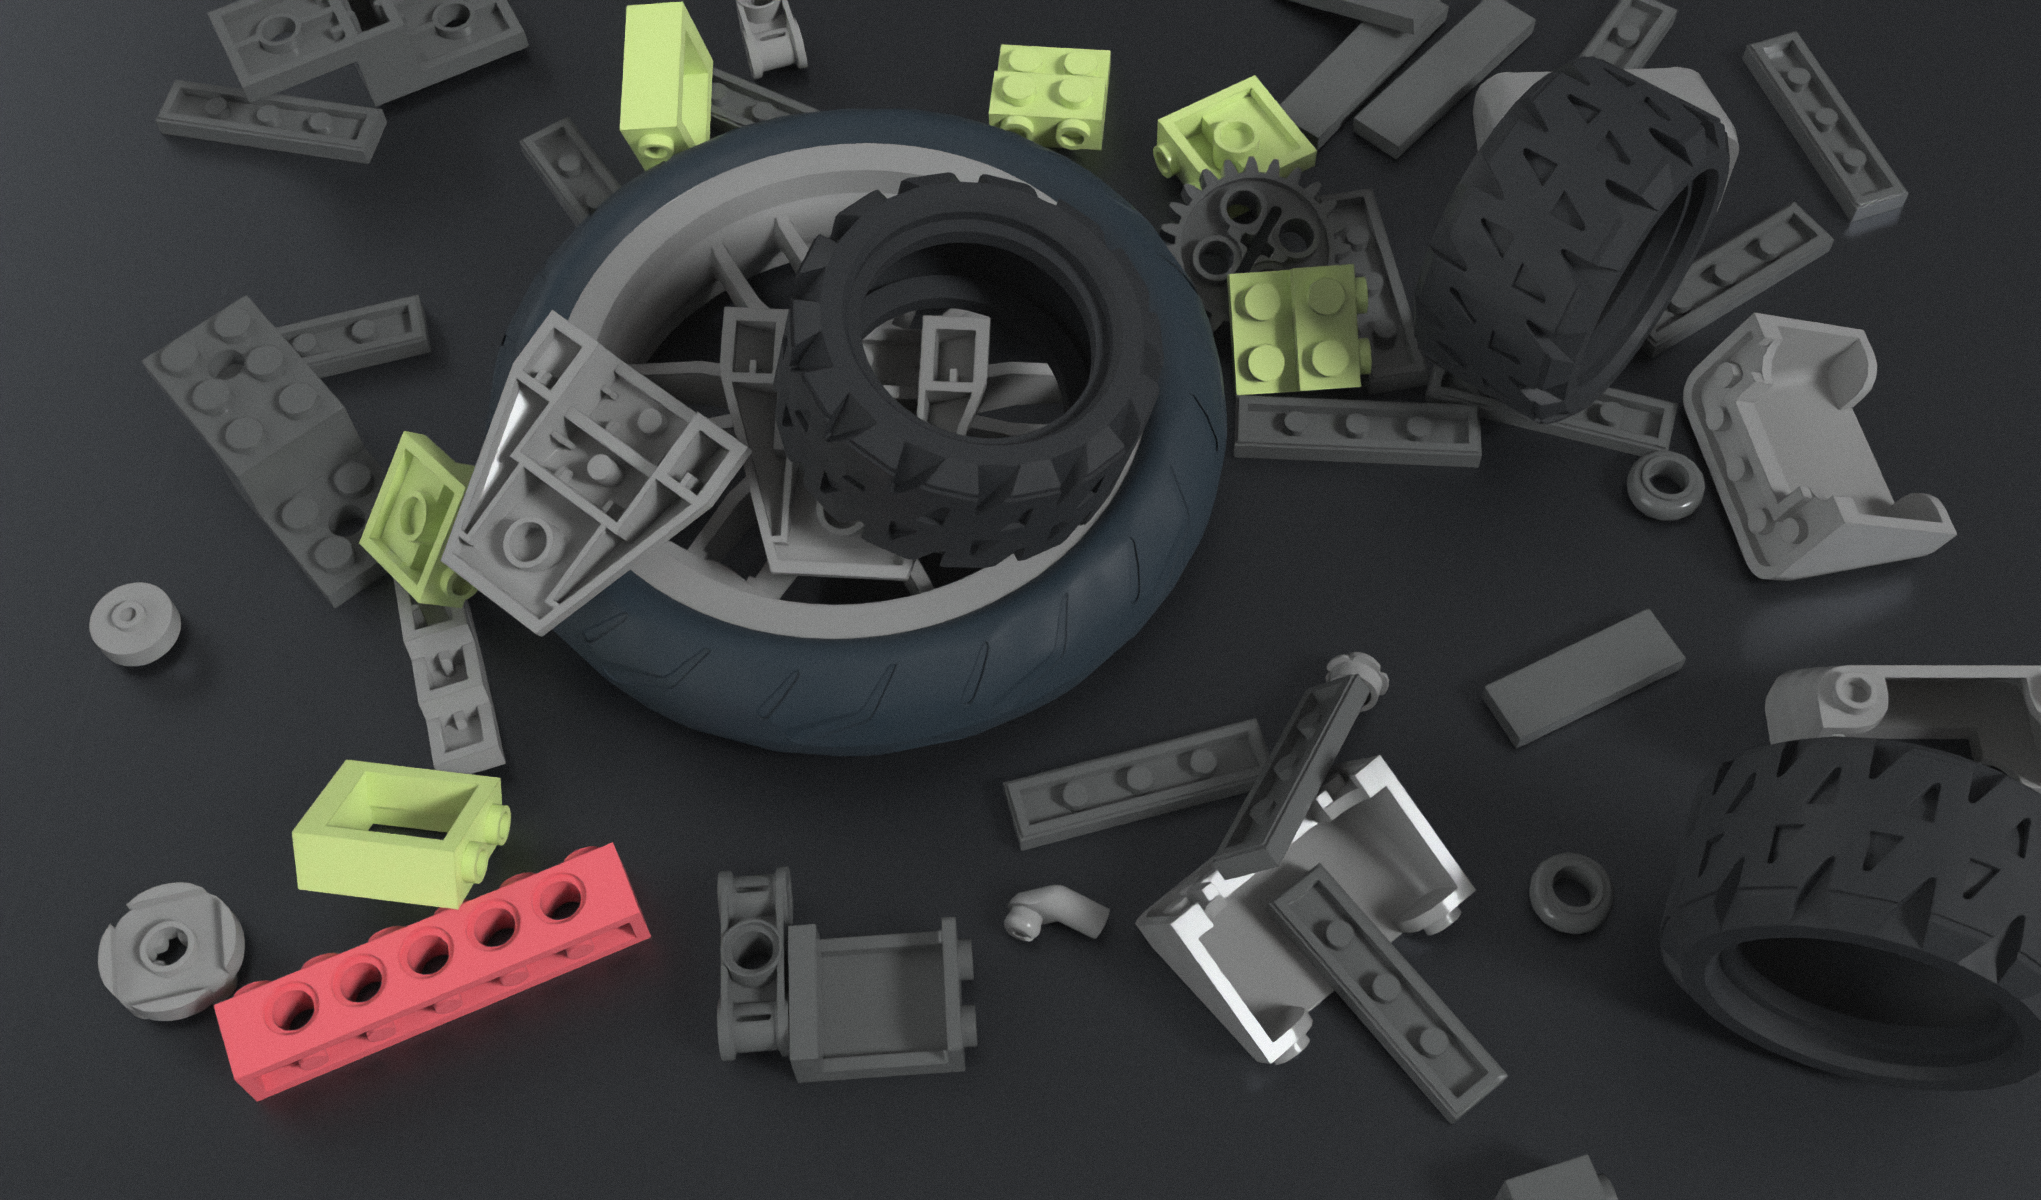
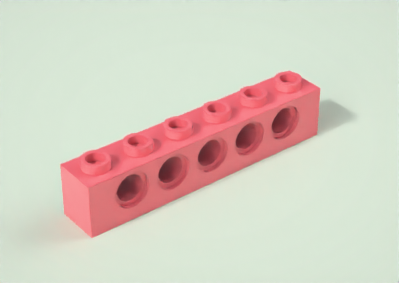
(258, 1017)

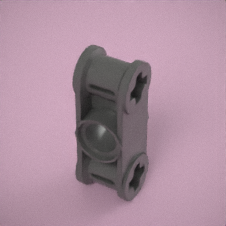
(756, 1001)

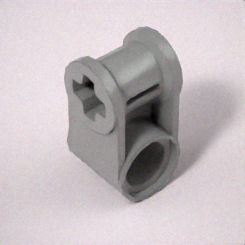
(770, 35)

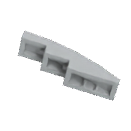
(451, 685)

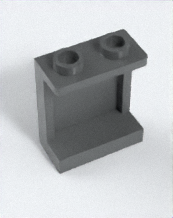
(878, 1003)

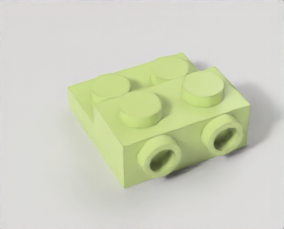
(1052, 95)
(1230, 126)
(1297, 329)
(416, 519)

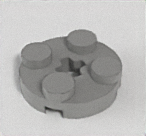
(198, 978)

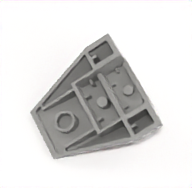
(928, 371)
(581, 478)

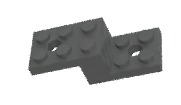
(390, 42)
(278, 441)

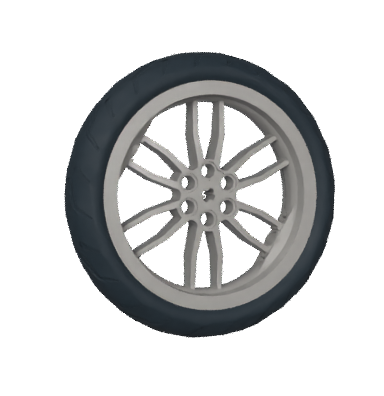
(902, 669)

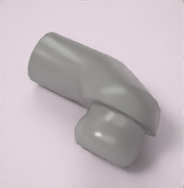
(1051, 905)

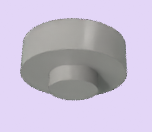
(135, 624)

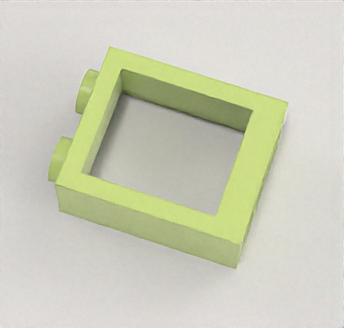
(664, 83)
(344, 858)

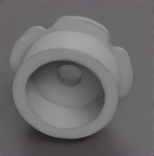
(1368, 670)

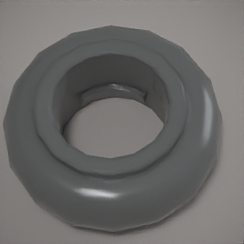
(1659, 504)
(1565, 917)

